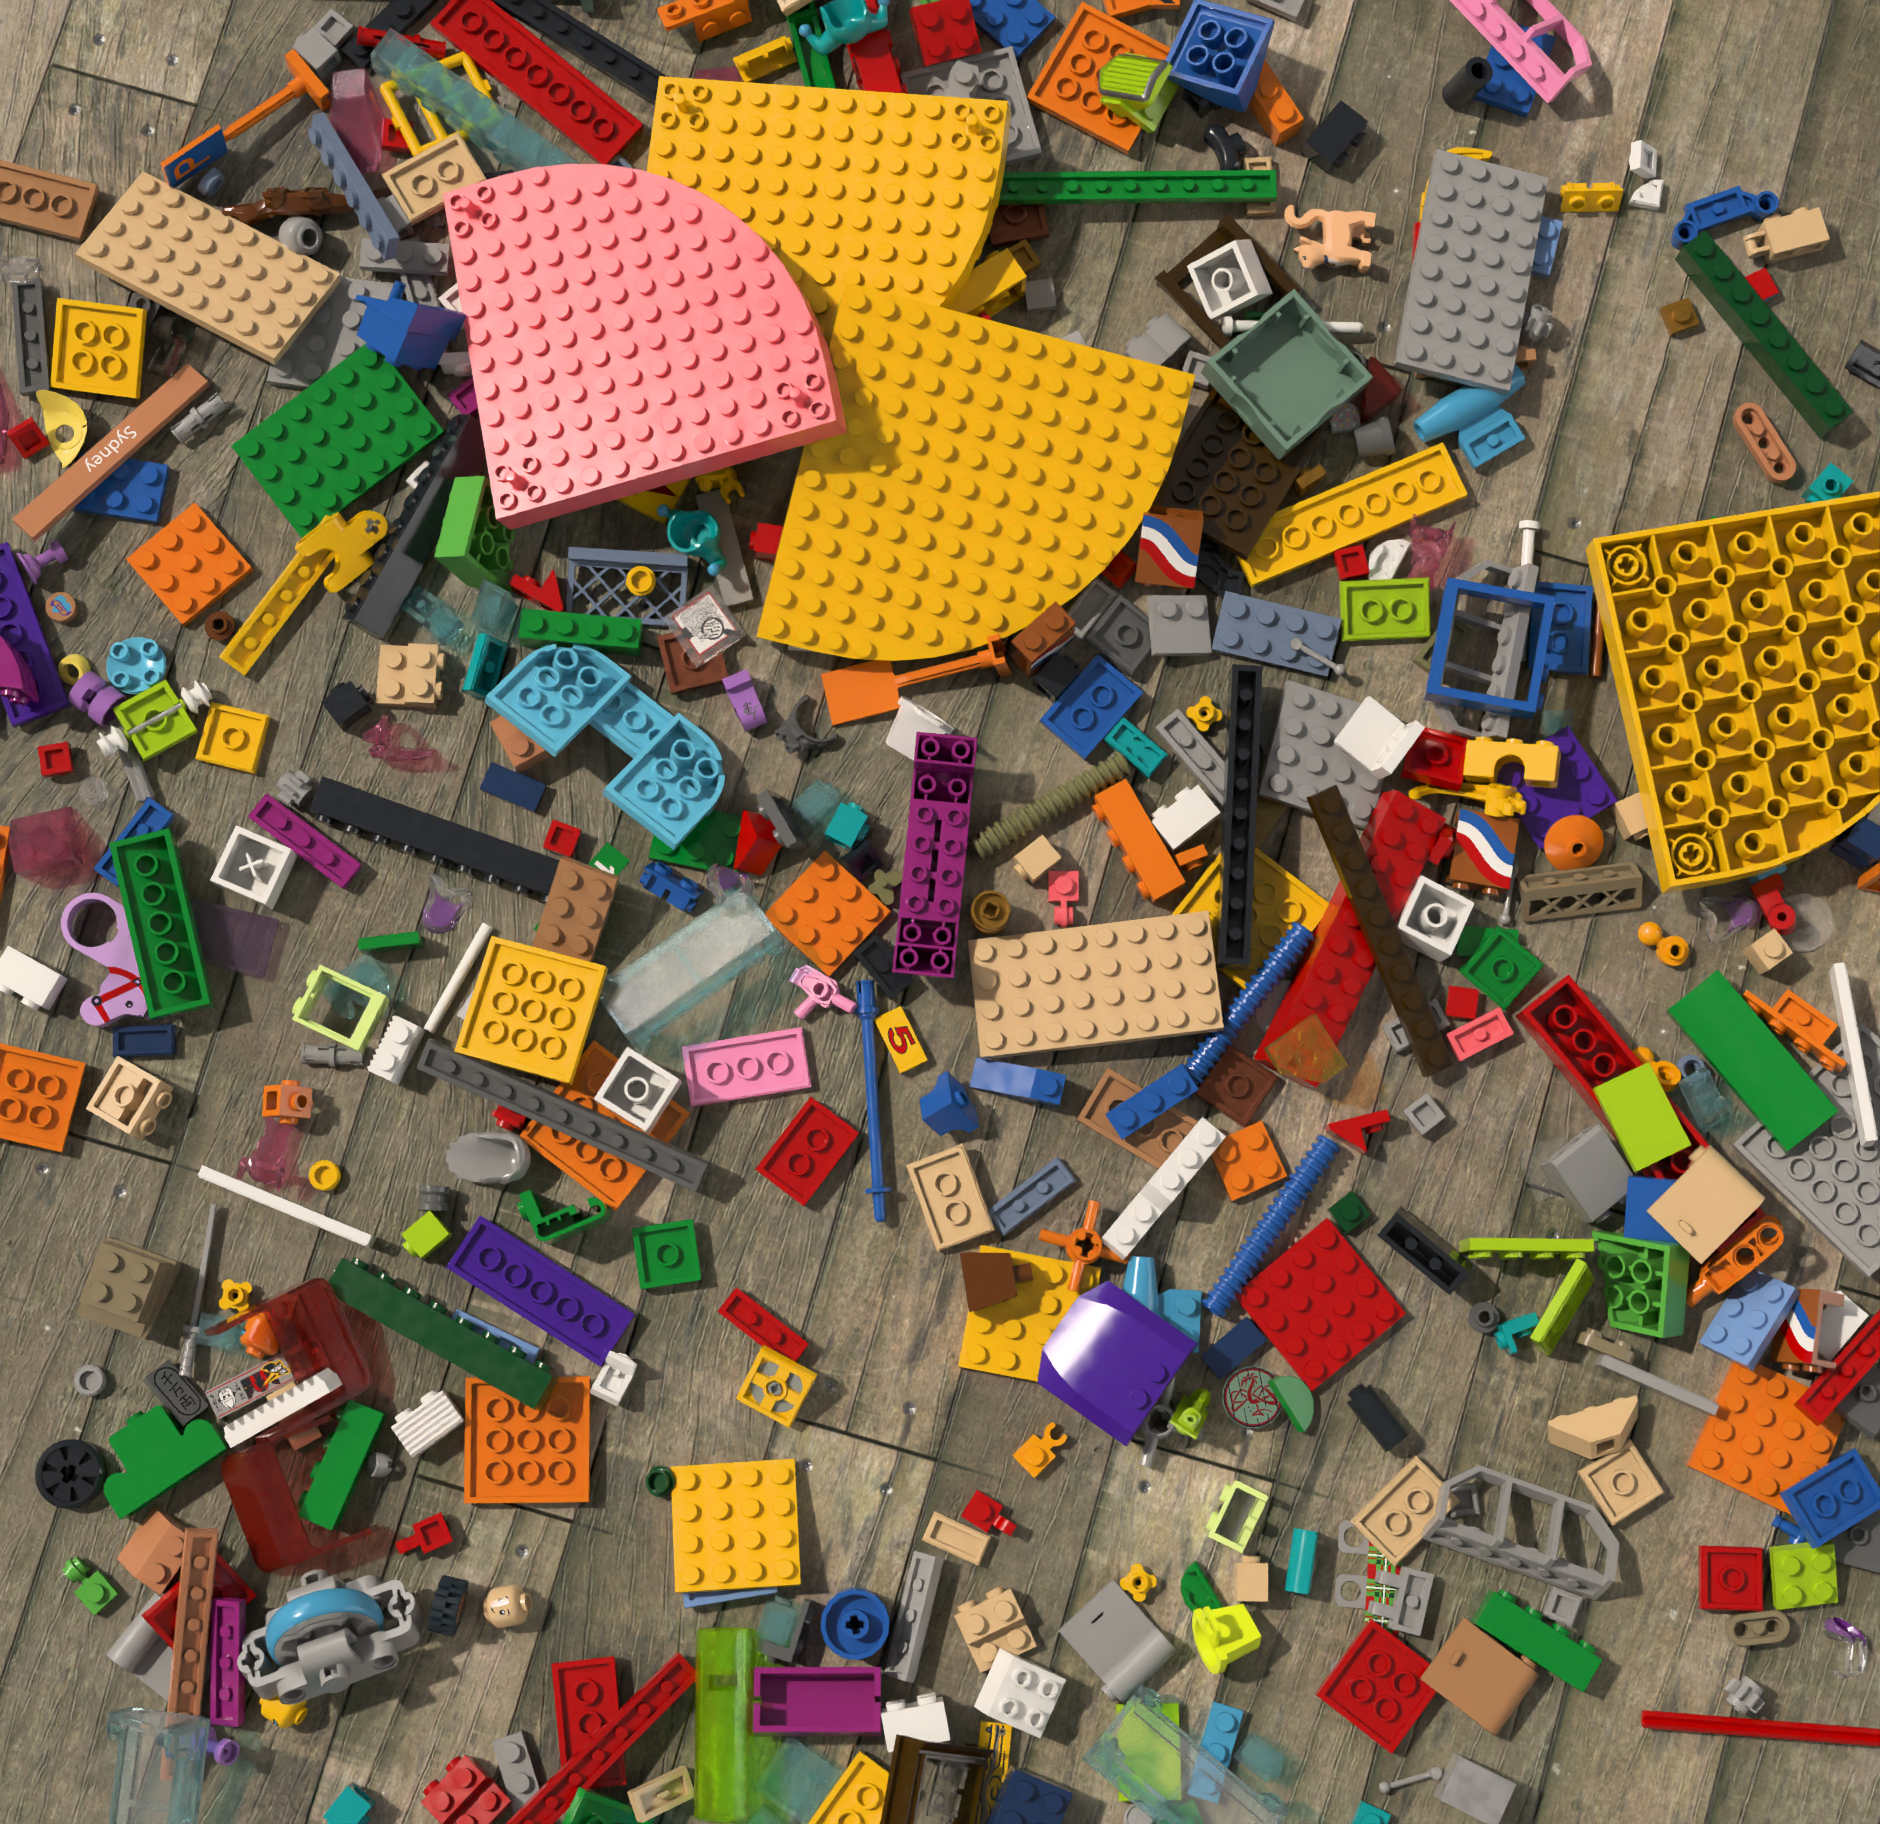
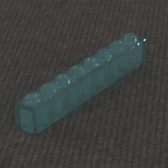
(463, 105)

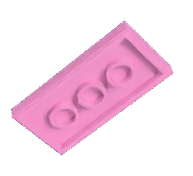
(746, 1067)

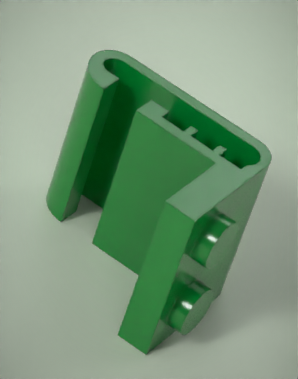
(559, 1224)

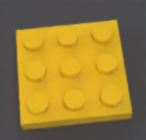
(98, 348)

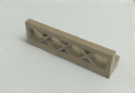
(1580, 884)

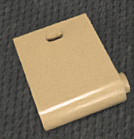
(1709, 1201)

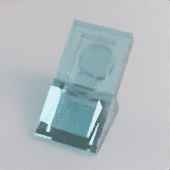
(1705, 1100)

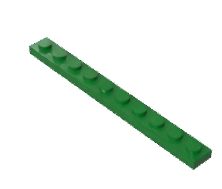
(1138, 187)

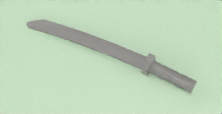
(191, 1331)

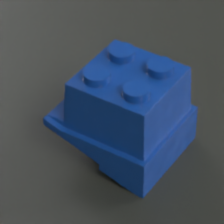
(408, 330)

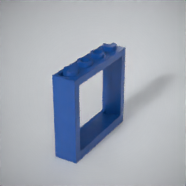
(1485, 702)

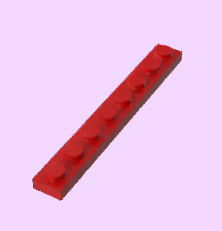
(608, 1743)

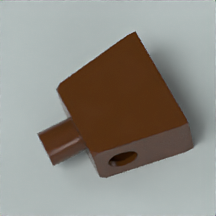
(991, 1278)

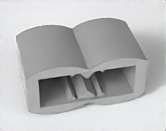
(962, 81)
(1160, 342)

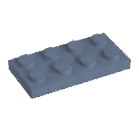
(1265, 629)

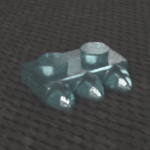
(364, 971)

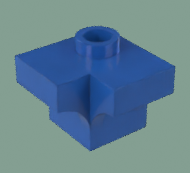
(948, 1107)

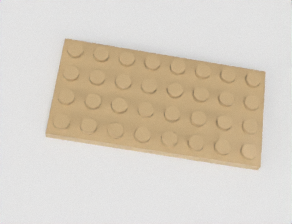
(208, 267)
(1095, 985)

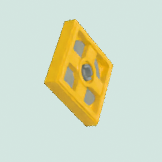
(776, 1386)

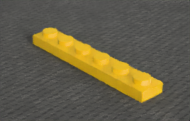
(275, 609)

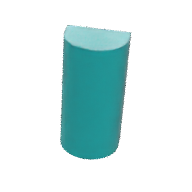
(484, 666)
(1301, 1561)

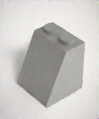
(1589, 1174)

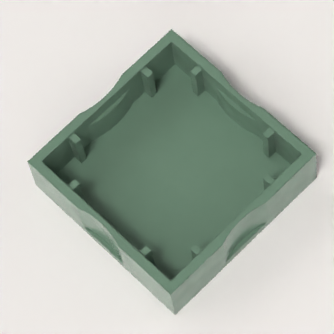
(1286, 374)

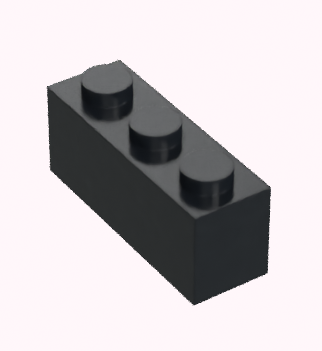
(1425, 1250)

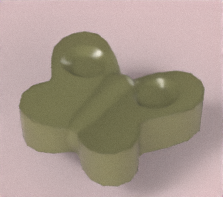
(884, 885)

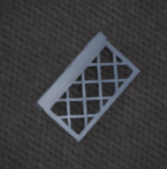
(622, 561)

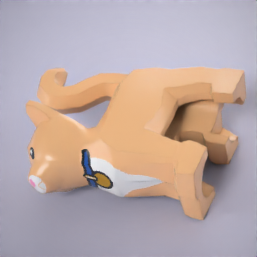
(1338, 232)

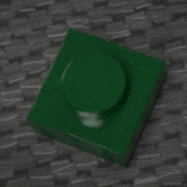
(1348, 1212)

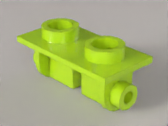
(1191, 1413)

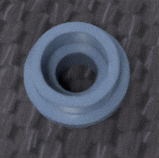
(1696, 1062)

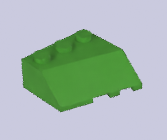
(472, 538)
(1643, 1283)

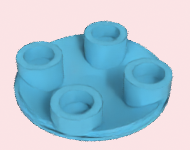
(135, 665)

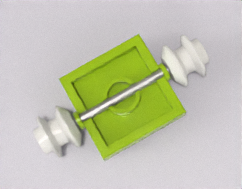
(154, 720)

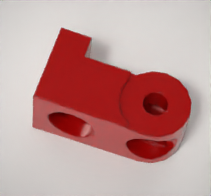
(1772, 905)

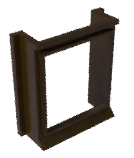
(1226, 232)
(908, 1772)

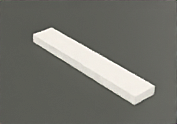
(1853, 1055)
(286, 1206)

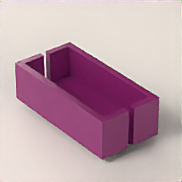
(817, 1701)

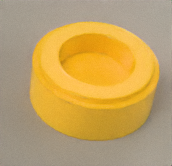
(324, 1175)

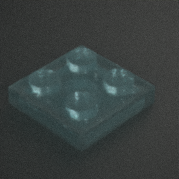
(796, 1779)

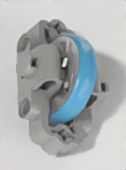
(329, 1636)

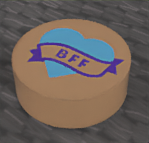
(61, 607)

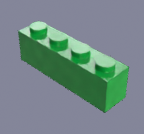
(597, 632)
(342, 1464)
(1536, 1640)

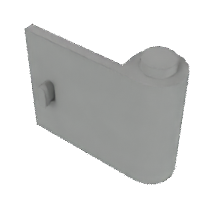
(1120, 1644)
(147, 1654)

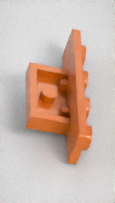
(707, 16)
(1800, 1023)

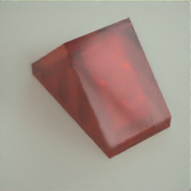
(1379, 392)

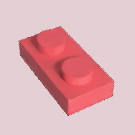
(1479, 1034)

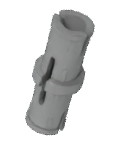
(199, 418)
(331, 1055)

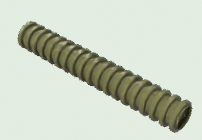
(1050, 805)

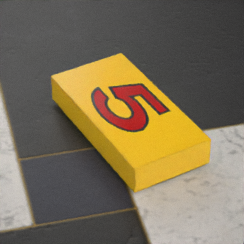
(900, 1040)

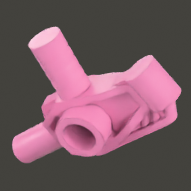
(821, 991)

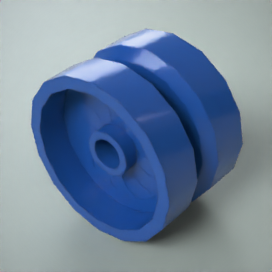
(852, 1642)

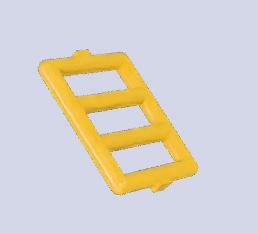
(400, 120)

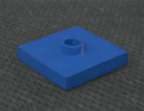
(1641, 1194)

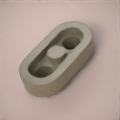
(1594, 1341)
(1756, 1629)

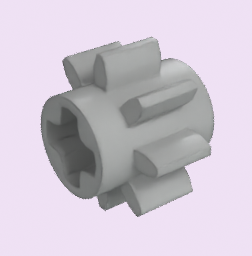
(1537, 322)
(294, 788)
(1744, 1695)

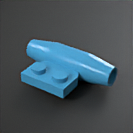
(1480, 422)
(1175, 1306)

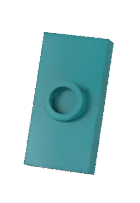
(1135, 747)

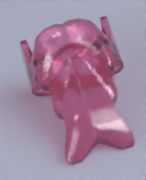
(1428, 547)
(380, 737)
(268, 1161)

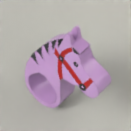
(122, 990)

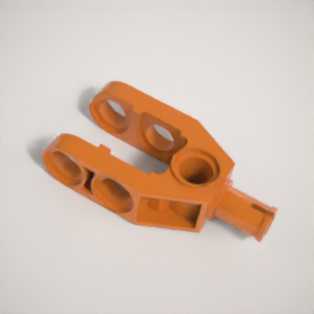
(1729, 1267)

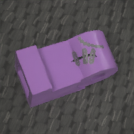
(744, 700)

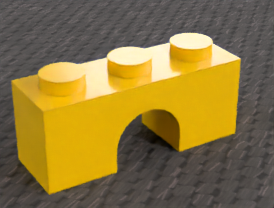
(1487, 757)

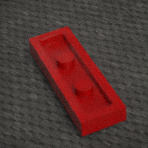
(762, 1325)

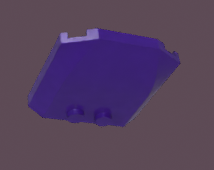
(1112, 1360)

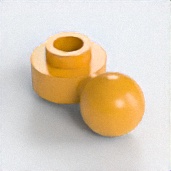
(1651, 934)
(1666, 1072)

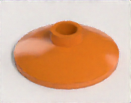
(1567, 833)

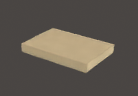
(428, 175)
(950, 1197)
(1400, 1511)

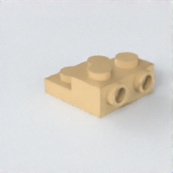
(410, 675)
(130, 1098)
(992, 1626)

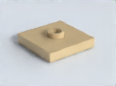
(1620, 1482)

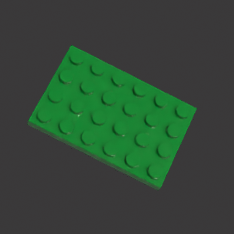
(338, 439)

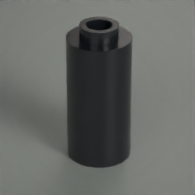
(1467, 83)
(1376, 1416)

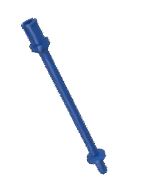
(867, 1013)

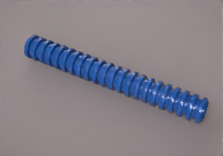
(1248, 1001)
(1271, 1225)

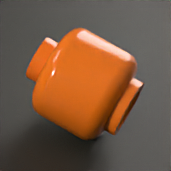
(259, 1337)

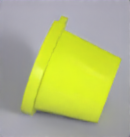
(1224, 1635)

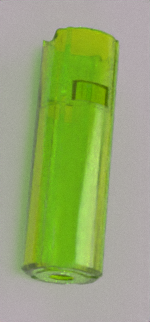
(724, 1725)

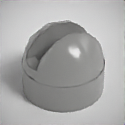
(378, 1464)

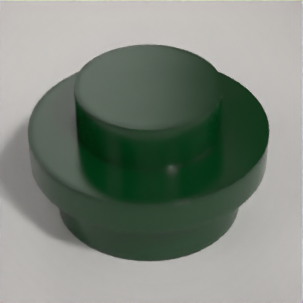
(660, 1481)

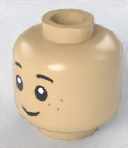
(507, 1606)

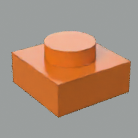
(1191, 858)

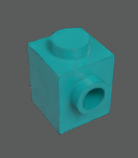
(1828, 485)
(848, 826)
(350, 1807)

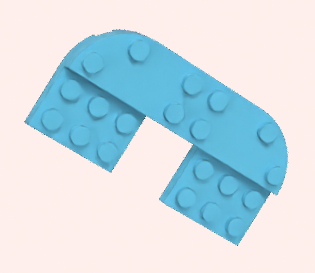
(674, 763)

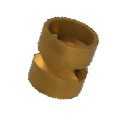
(990, 912)

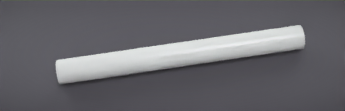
(458, 978)

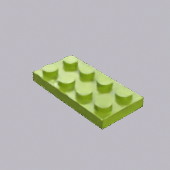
(1536, 1248)

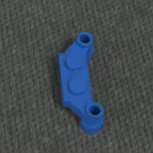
(1721, 209)

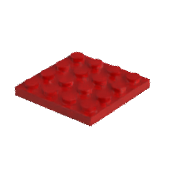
(1319, 1304)

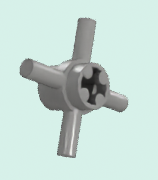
(1162, 1432)

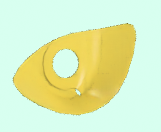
(60, 411)

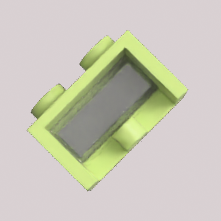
(1237, 1516)

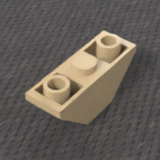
(1595, 1429)

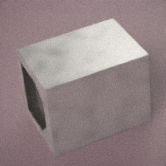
(1474, 1789)

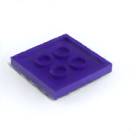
(1578, 791)

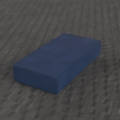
(513, 787)
(144, 1041)
(1233, 1348)

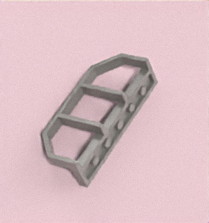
(1509, 652)
(1521, 1559)

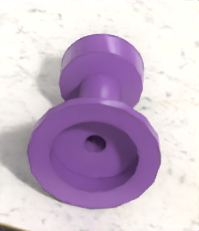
(33, 565)
(224, 1751)

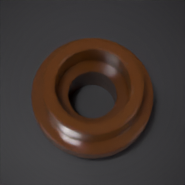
(223, 634)

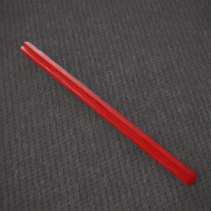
(1760, 1728)

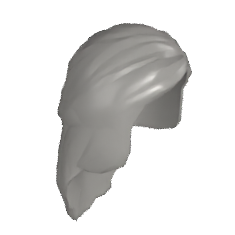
(489, 1157)

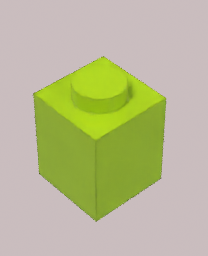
(426, 1236)

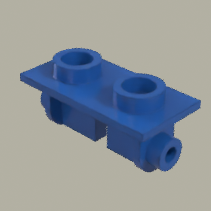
(682, 889)

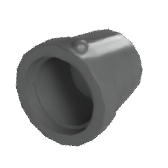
(1374, 439)

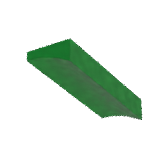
(161, 924)
(1752, 1061)

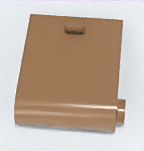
(1480, 1676)

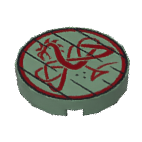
(1249, 1398)

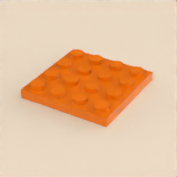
(1071, 74)
(594, 1169)
(1760, 1437)
(527, 1452)

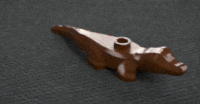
(294, 204)

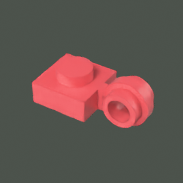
(1063, 888)

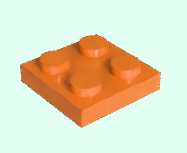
(1247, 1161)

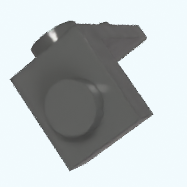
(773, 1652)

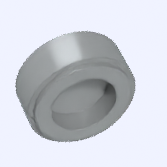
(90, 1380)

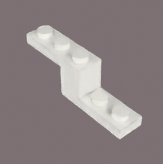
(1162, 1188)

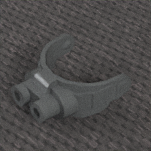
(795, 738)

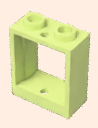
(368, 1023)

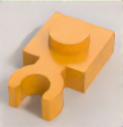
(1036, 1453)

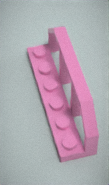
(1519, 47)

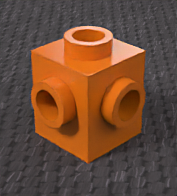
(287, 1102)

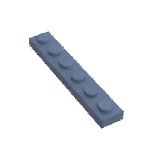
(354, 186)

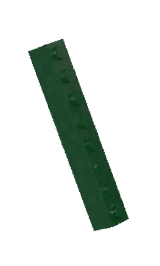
(1763, 335)
(442, 1334)

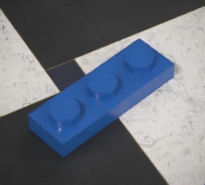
(148, 819)
(1151, 1101)

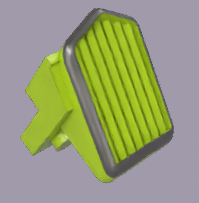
(1137, 88)

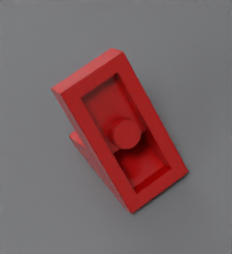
(546, 597)
(1350, 1130)

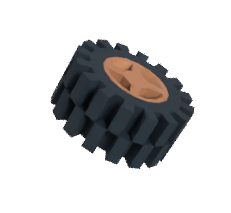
(448, 1605)

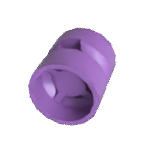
(94, 696)

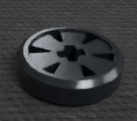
(52, 1479)

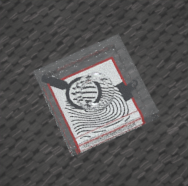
(704, 626)

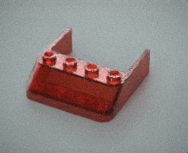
(311, 1338)
(268, 1508)

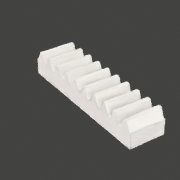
(281, 1406)

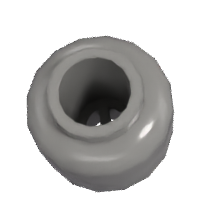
(301, 235)

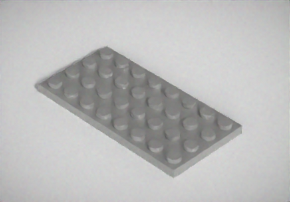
(1471, 272)

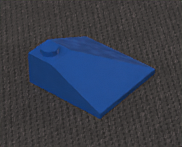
(1220, 53)

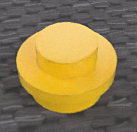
(641, 580)

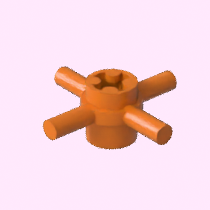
(1074, 1252)

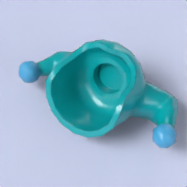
(845, 24)
(695, 535)

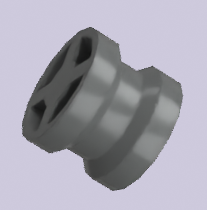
(433, 1198)

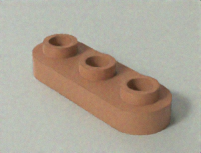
(1763, 430)

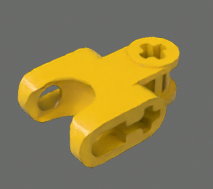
(348, 544)

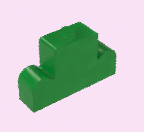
(158, 1457)

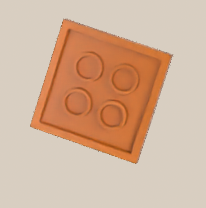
(189, 564)
(827, 914)
(37, 1096)

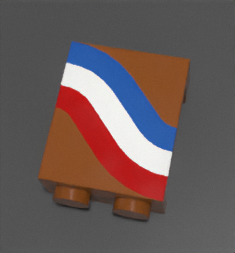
(1169, 547)
(1042, 639)
(1483, 853)
(1799, 1334)

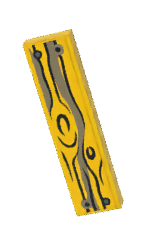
(995, 1737)

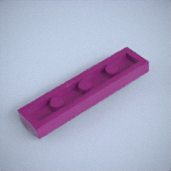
(305, 841)
(226, 1680)

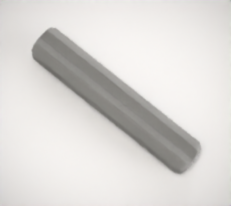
(134, 769)

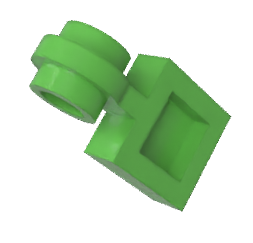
(96, 1590)

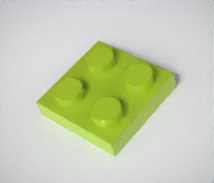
(1803, 1575)

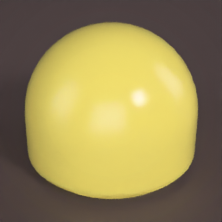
(77, 660)

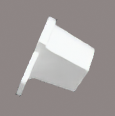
(910, 720)

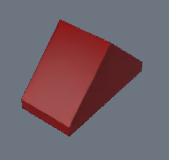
(755, 844)

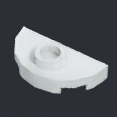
(1386, 559)

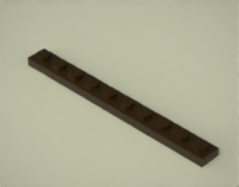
(1379, 931)

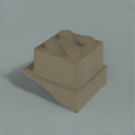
(127, 1287)

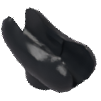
(1225, 146)

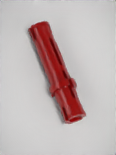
(434, 48)

